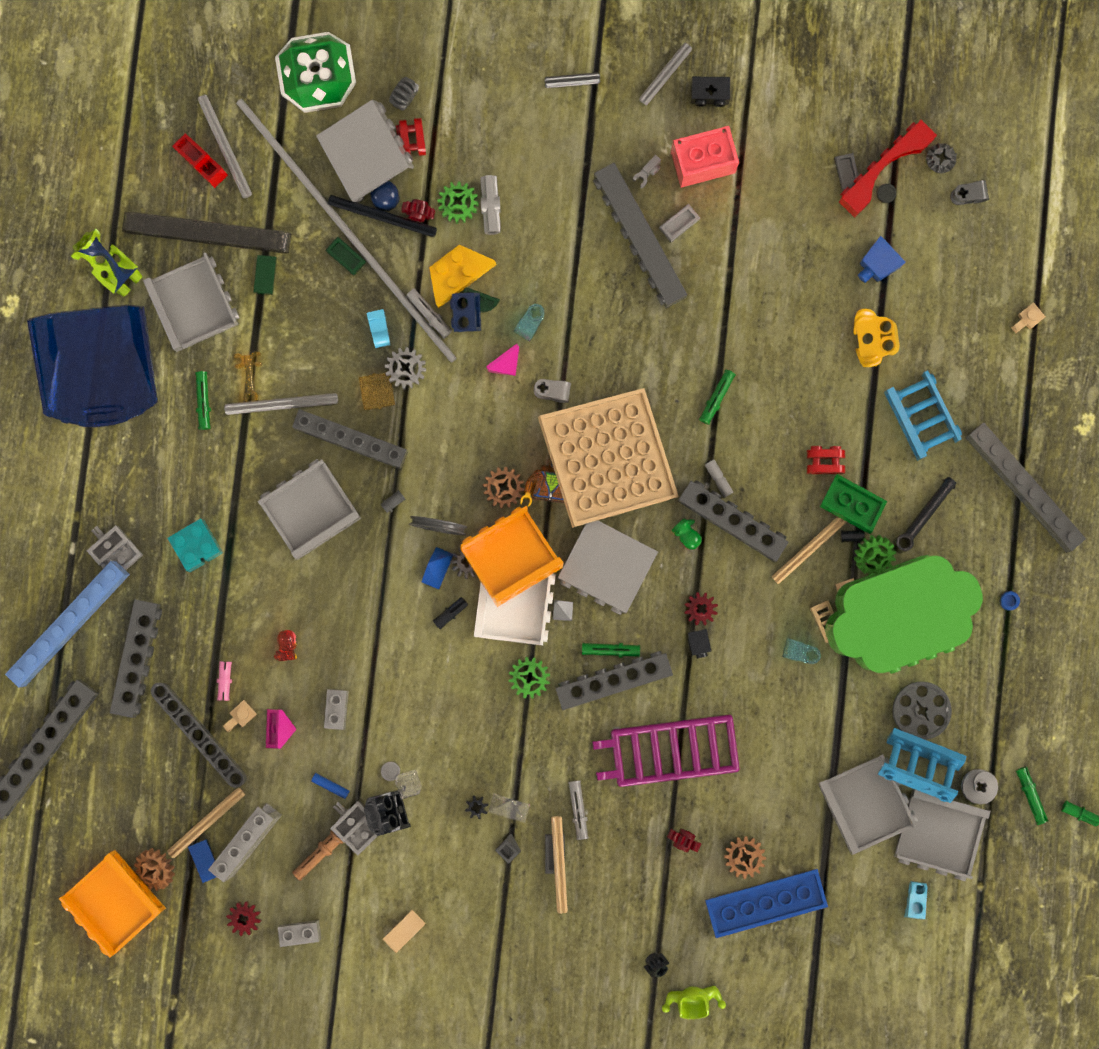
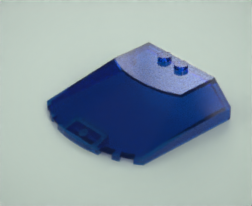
(94, 364)

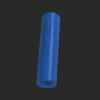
(330, 786)

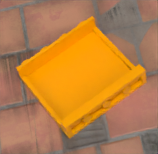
(510, 556)
(112, 904)

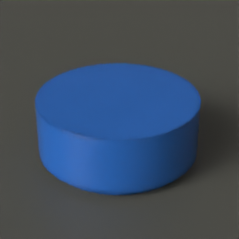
(1009, 600)

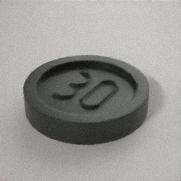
(886, 193)

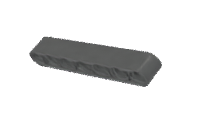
(190, 730)

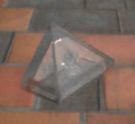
(509, 808)

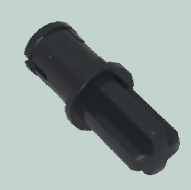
(450, 613)

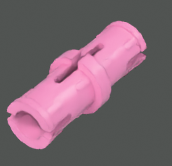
(224, 681)

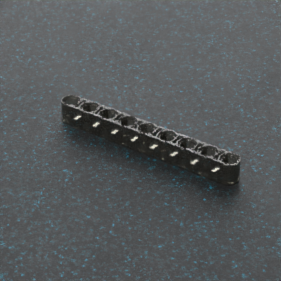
(206, 232)

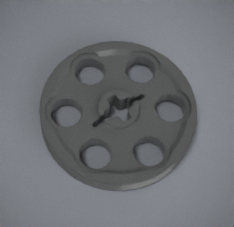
(438, 525)
(926, 701)

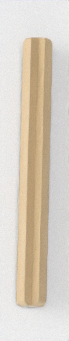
(806, 551)
(205, 823)
(559, 864)

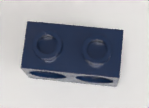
(471, 312)

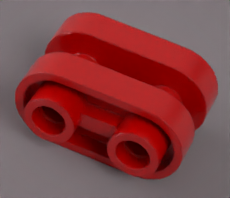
(403, 130)
(834, 453)

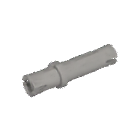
(435, 320)
(581, 831)

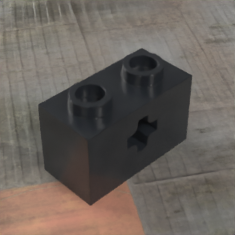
(720, 88)

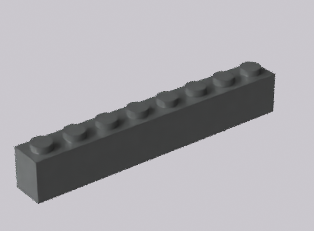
(640, 236)
(1025, 488)

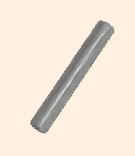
(665, 74)

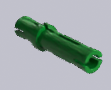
(727, 378)
(204, 423)
(587, 649)
(1030, 791)

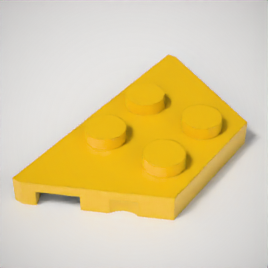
(457, 271)

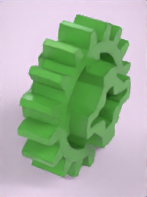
(463, 197)
(875, 555)
(526, 689)

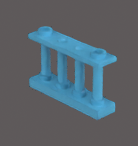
(912, 431)
(928, 750)

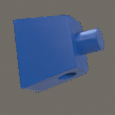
(880, 261)

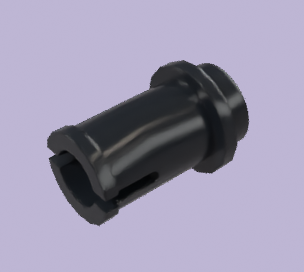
(852, 536)

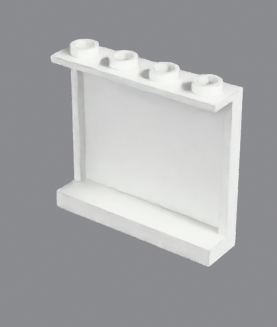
(519, 618)

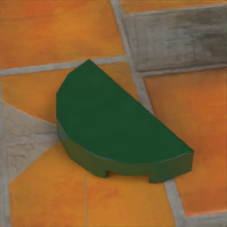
(487, 302)

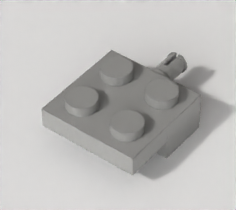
(114, 547)
(353, 827)

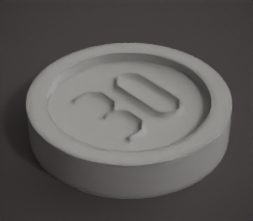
(390, 771)

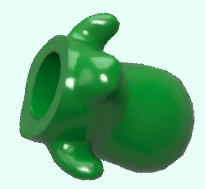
(688, 536)

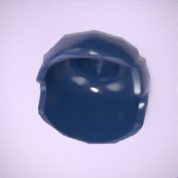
(385, 196)

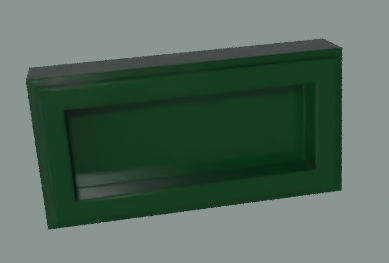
(345, 256)
(265, 275)

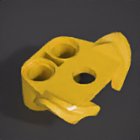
(868, 322)

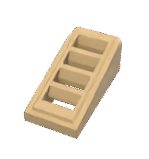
(826, 604)

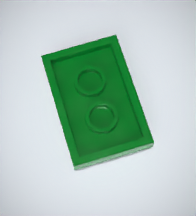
(853, 504)

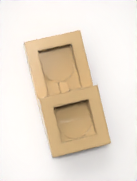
(403, 931)

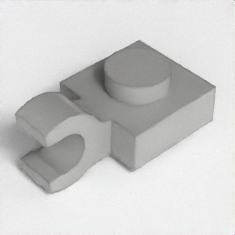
(651, 167)

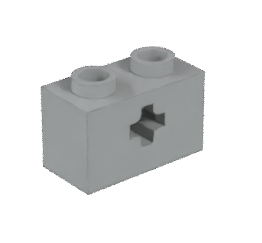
(336, 709)
(299, 933)

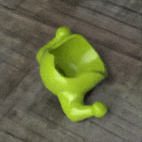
(693, 1001)

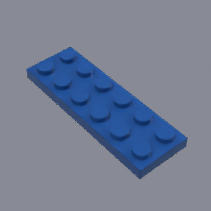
(766, 903)

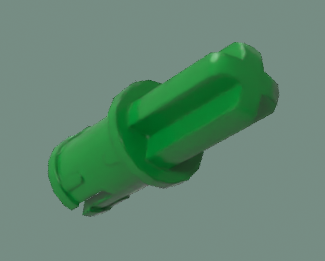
(1080, 813)

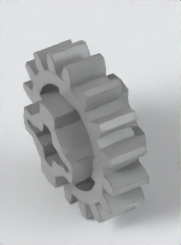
(398, 374)

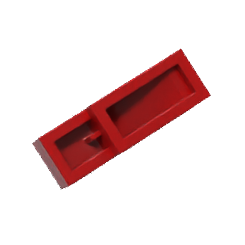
(200, 160)

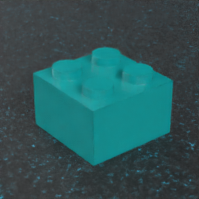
(194, 544)

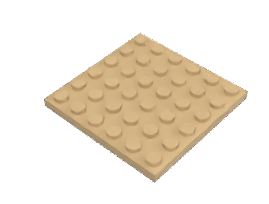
(608, 457)

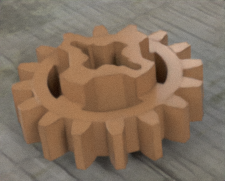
(495, 483)
(753, 854)
(151, 860)

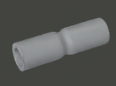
(719, 479)

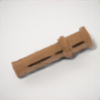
(324, 848)

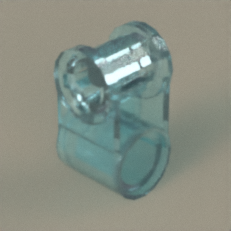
(528, 324)
(797, 651)

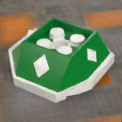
(318, 89)

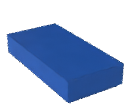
(203, 859)

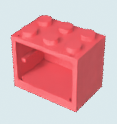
(704, 156)

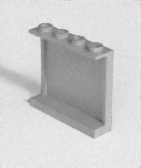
(365, 150)
(192, 303)
(309, 509)
(607, 566)
(867, 805)
(944, 835)
(245, 842)

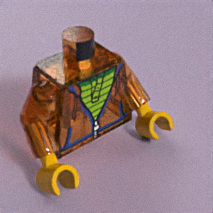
(543, 485)

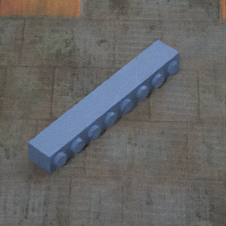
(67, 624)

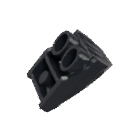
(386, 813)

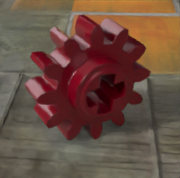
(418, 210)
(701, 616)
(684, 840)
(241, 925)

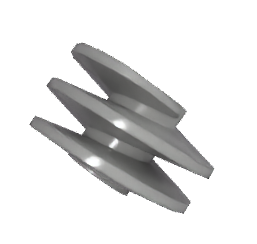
(989, 787)

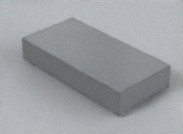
(679, 223)

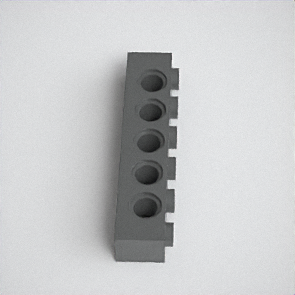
(350, 439)
(738, 531)
(658, 659)
(127, 666)

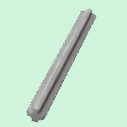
(224, 146)
(278, 404)

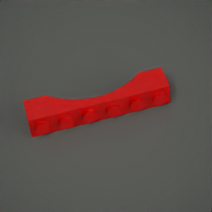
(914, 142)

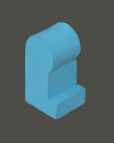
(378, 328)
(916, 900)

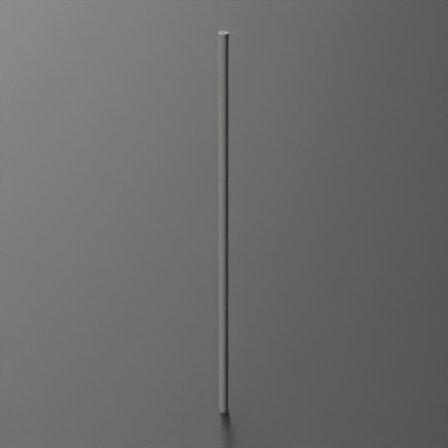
(346, 230)

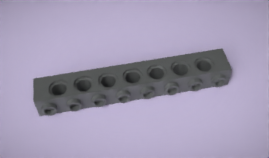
(86, 697)

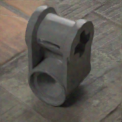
(973, 193)

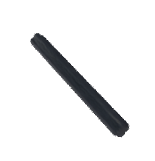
(382, 216)

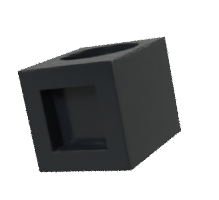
(699, 643)

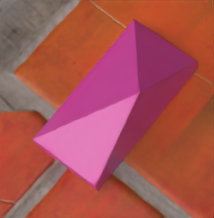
(505, 363)
(278, 728)

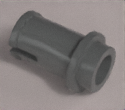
(392, 501)

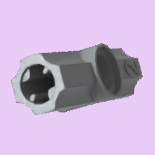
(490, 205)

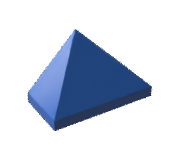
(437, 568)

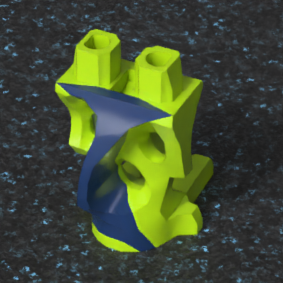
(118, 272)

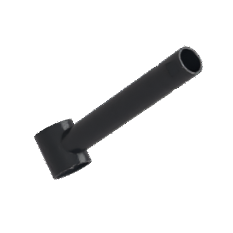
(925, 514)

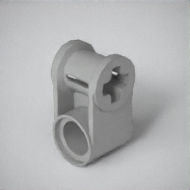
(556, 390)

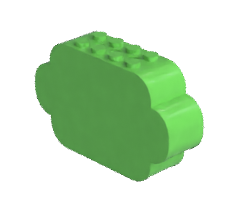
(904, 614)

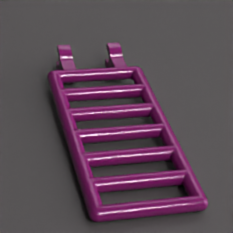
(678, 773)

